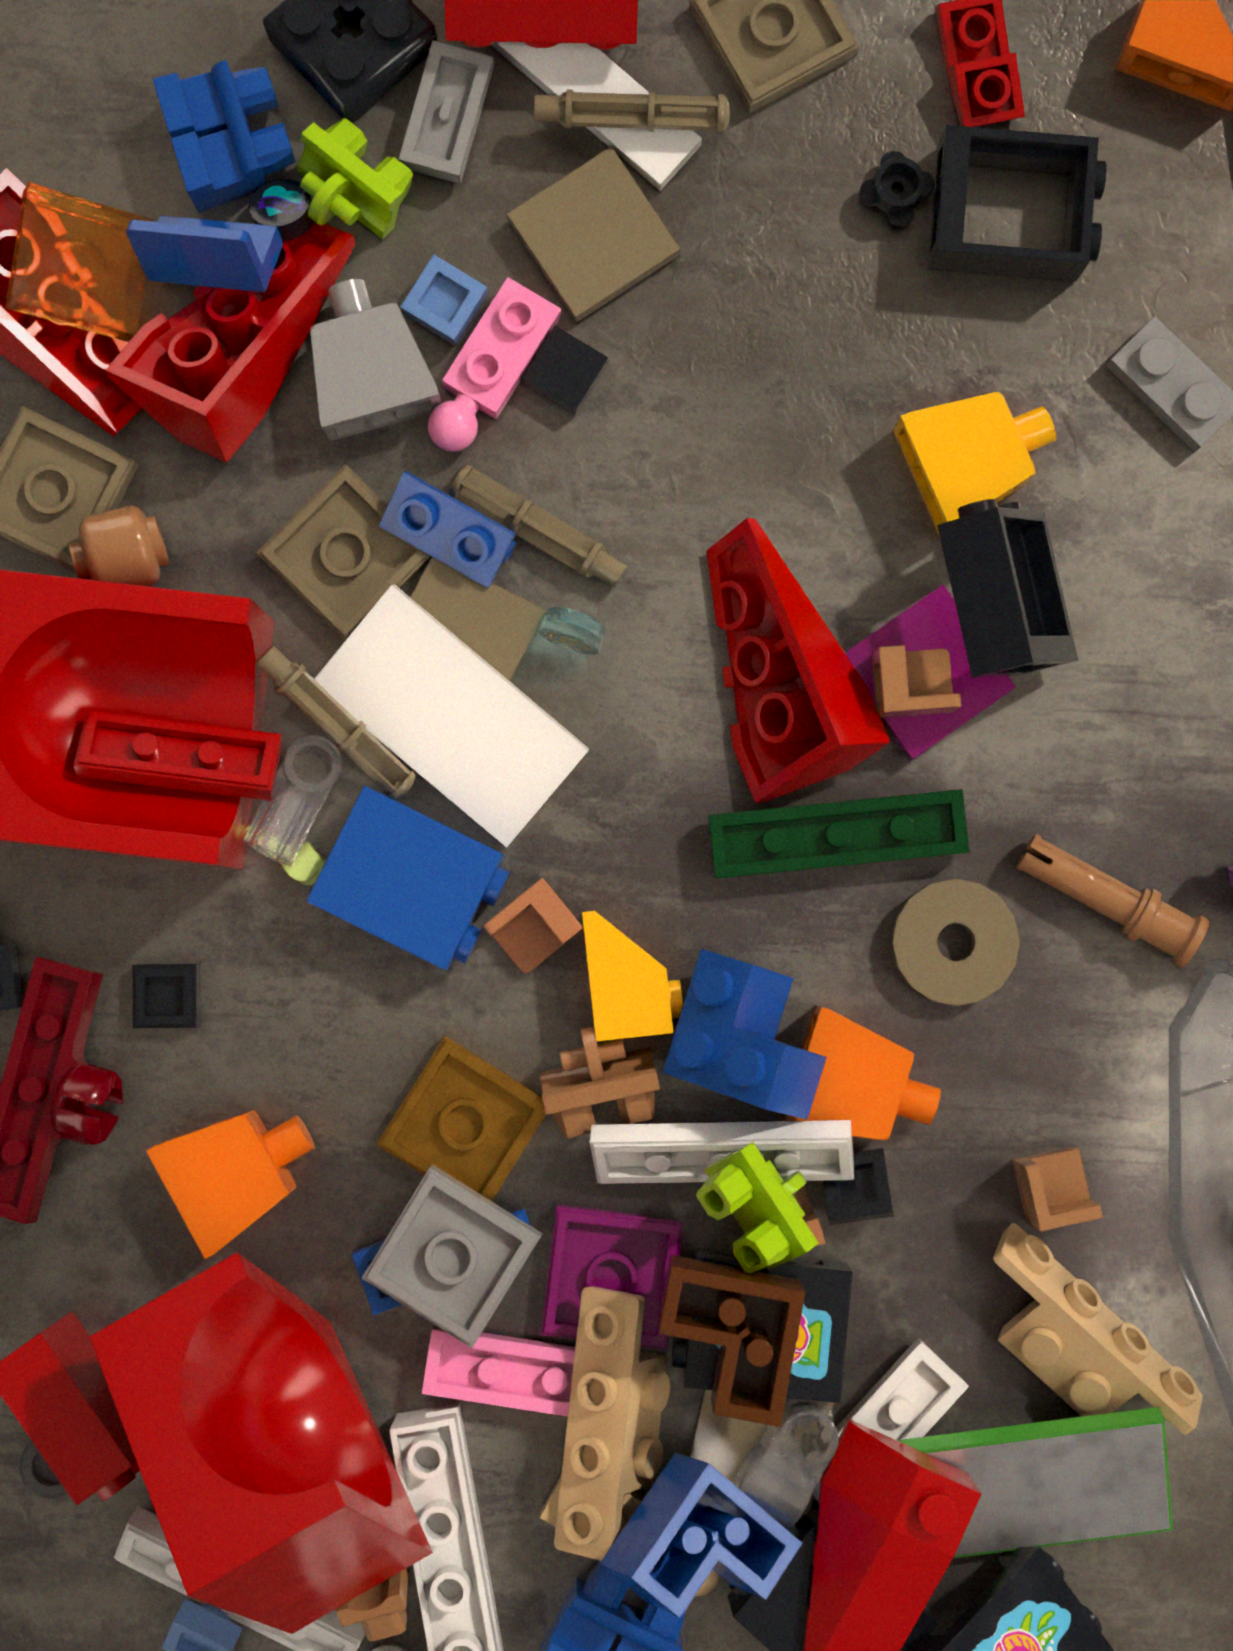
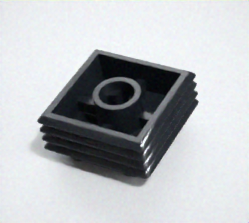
(346, 69)

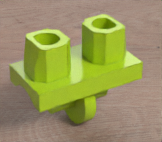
(346, 184)
(761, 1205)

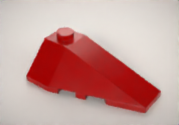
(227, 352)
(55, 354)
(793, 686)
(881, 1540)

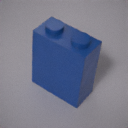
(409, 880)

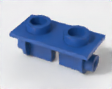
(447, 529)

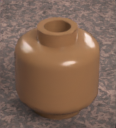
(120, 547)

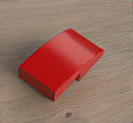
(979, 62)

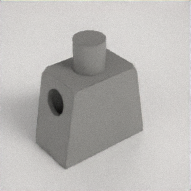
(367, 365)

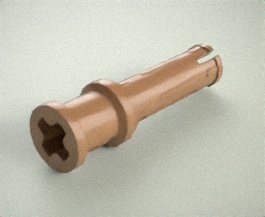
(1139, 913)

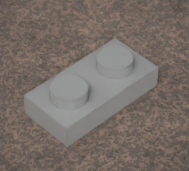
(446, 111)
(1174, 384)

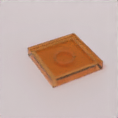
(76, 264)

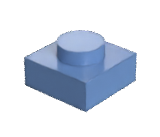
(444, 300)
(201, 1629)

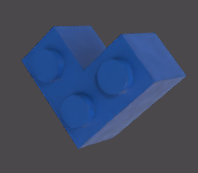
(730, 1041)
(696, 1525)

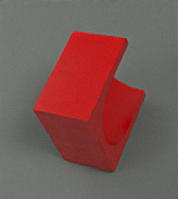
(129, 653)
(257, 1448)

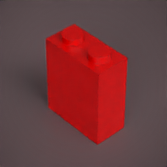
(68, 1410)

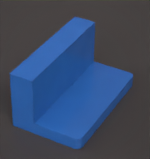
(206, 252)

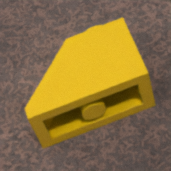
(627, 985)

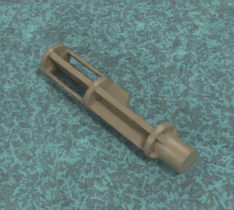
(634, 111)
(535, 525)
(337, 723)

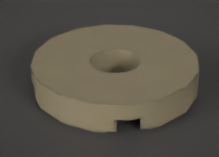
(992, 936)

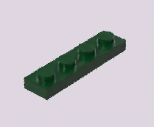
(838, 834)

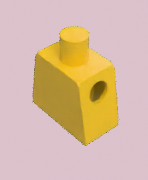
(970, 451)

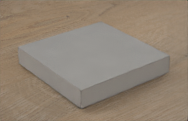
(452, 1256)

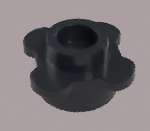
(897, 170)

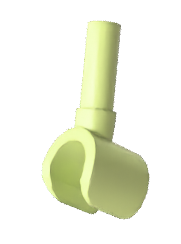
(307, 865)

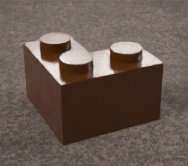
(751, 1320)

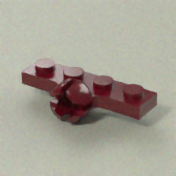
(50, 1084)

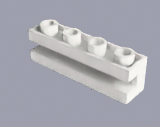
(456, 1577)

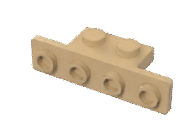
(1082, 1344)
(610, 1421)

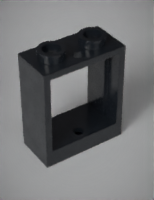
(1025, 151)
(1006, 590)

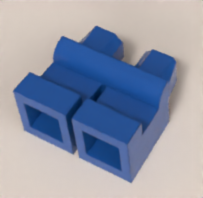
(213, 135)
(597, 1613)

